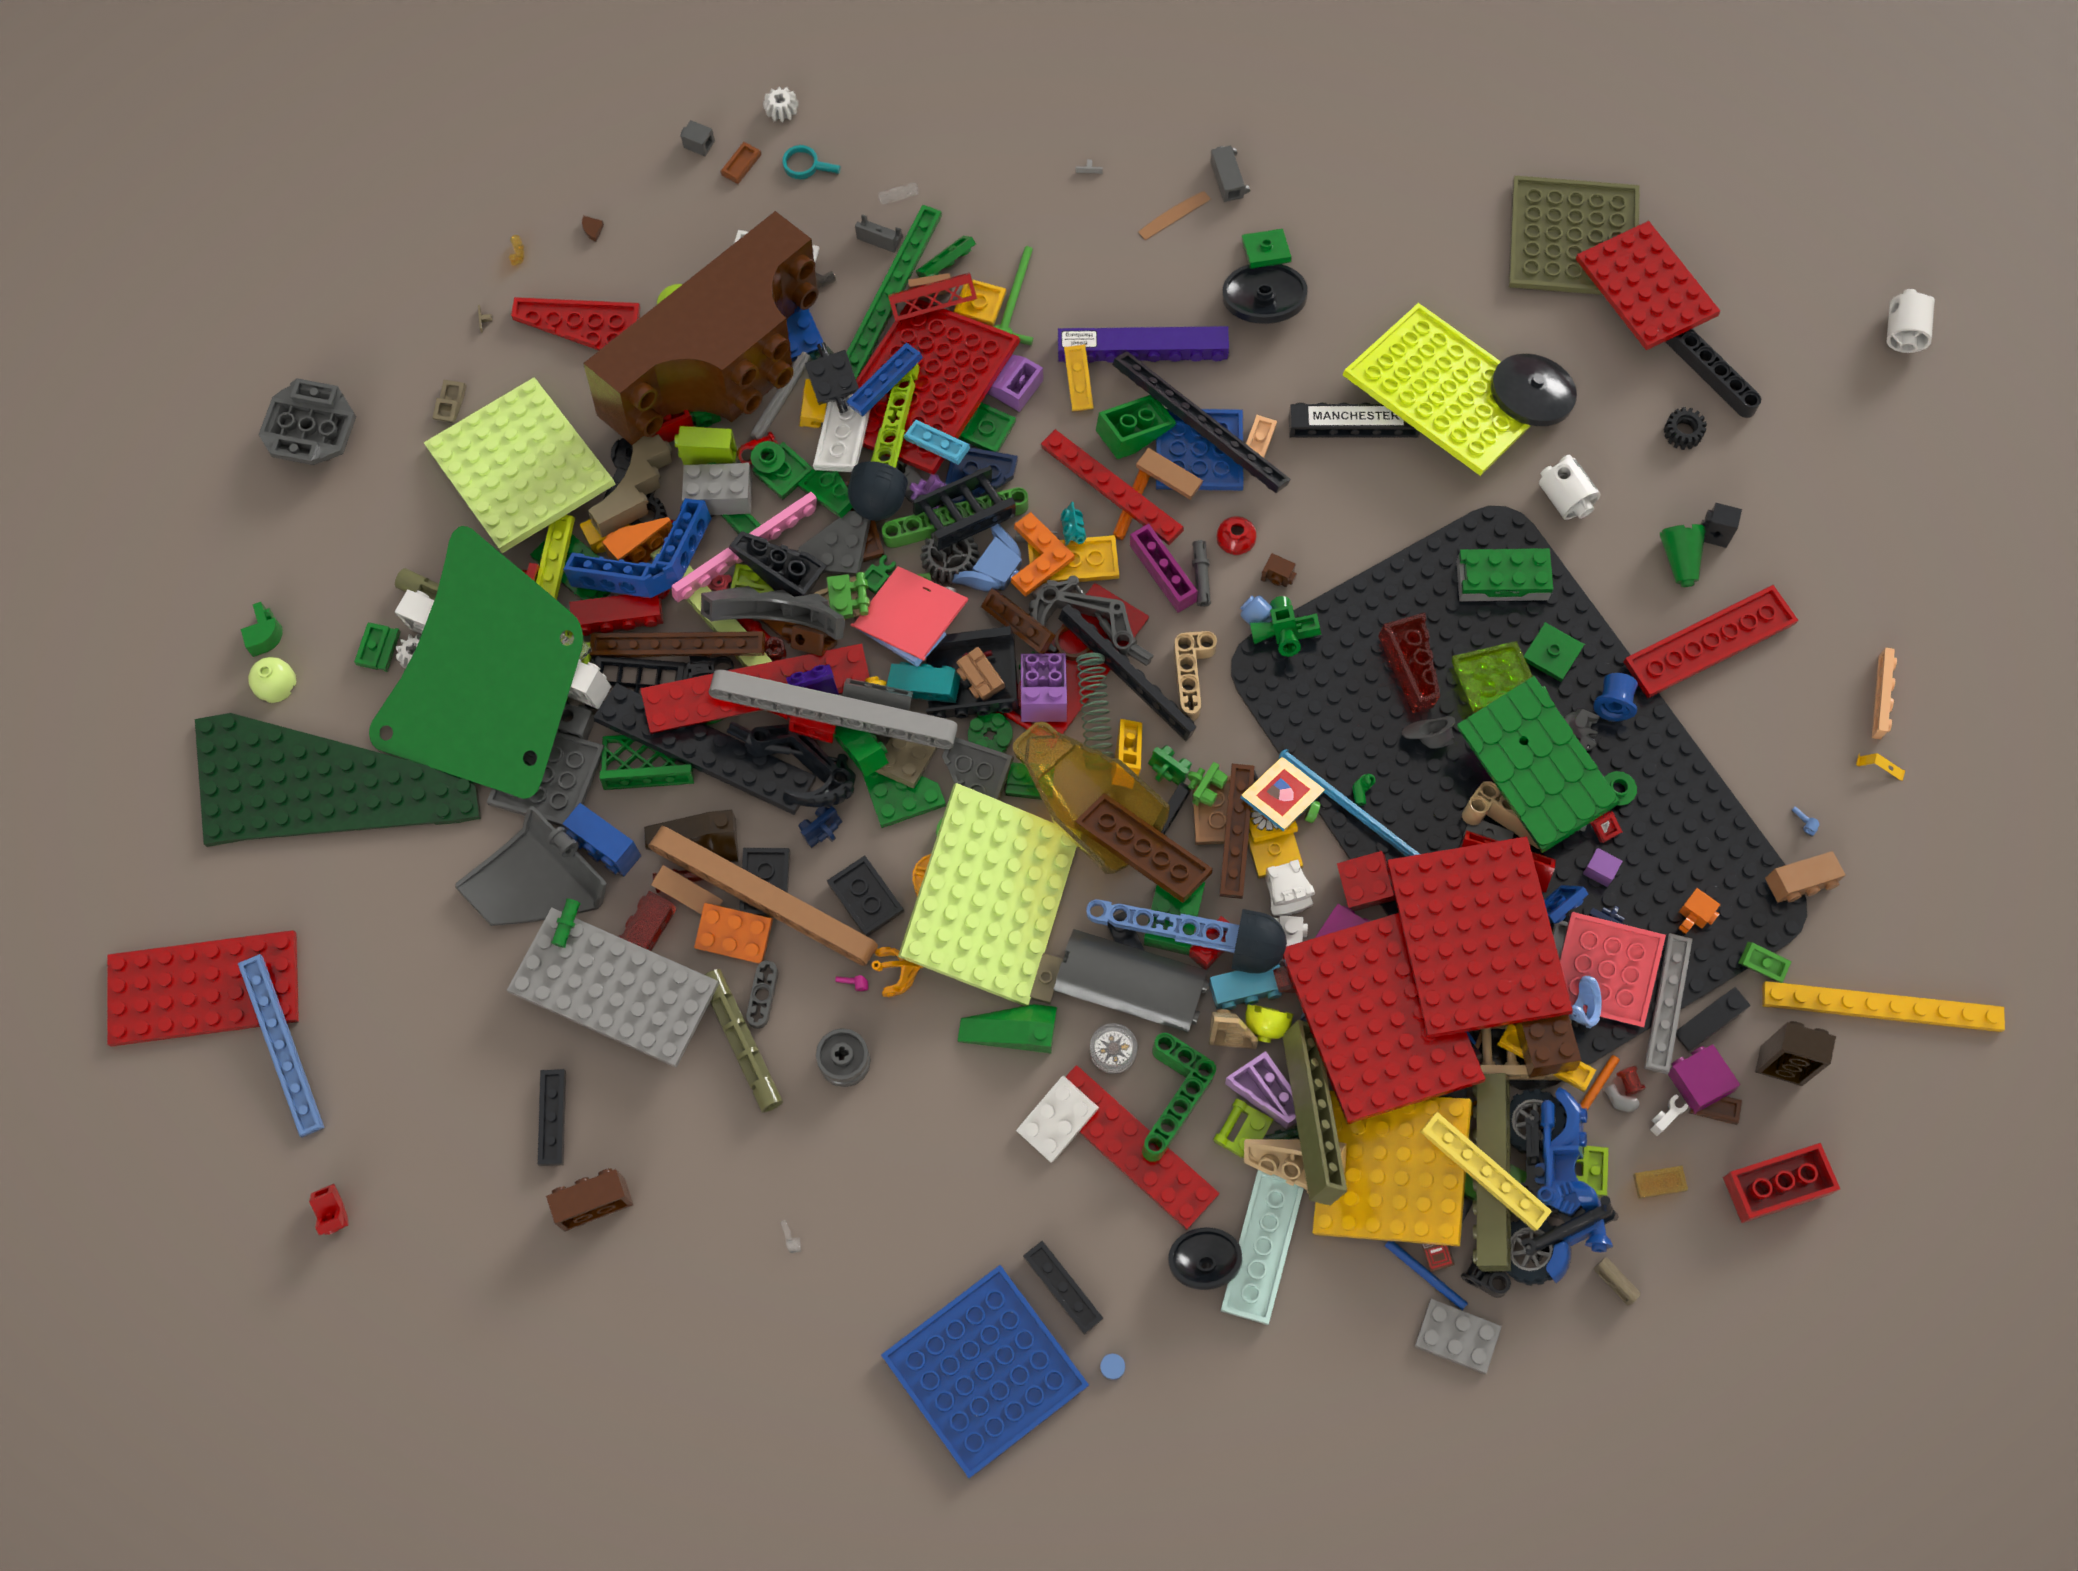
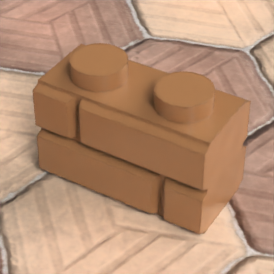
(980, 674)

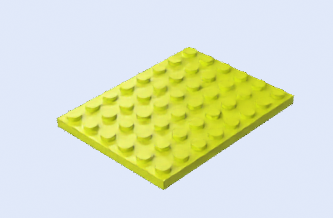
(1438, 387)

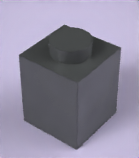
(697, 138)

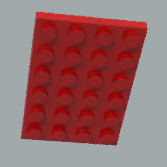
(1647, 285)

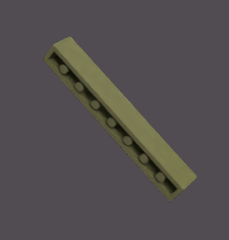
(1314, 1116)
(1493, 1138)

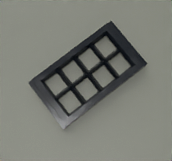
(680, 667)

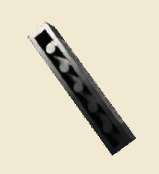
(1347, 421)

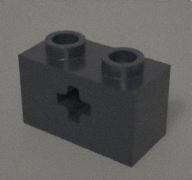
(1721, 524)

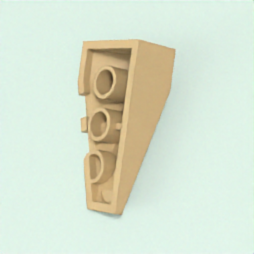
(1230, 1031)

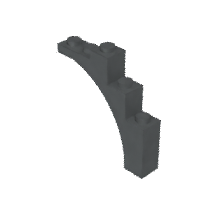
(774, 605)

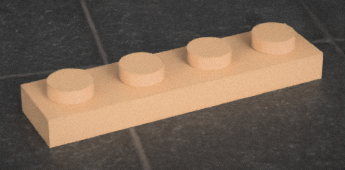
(1883, 700)

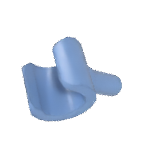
(1811, 823)

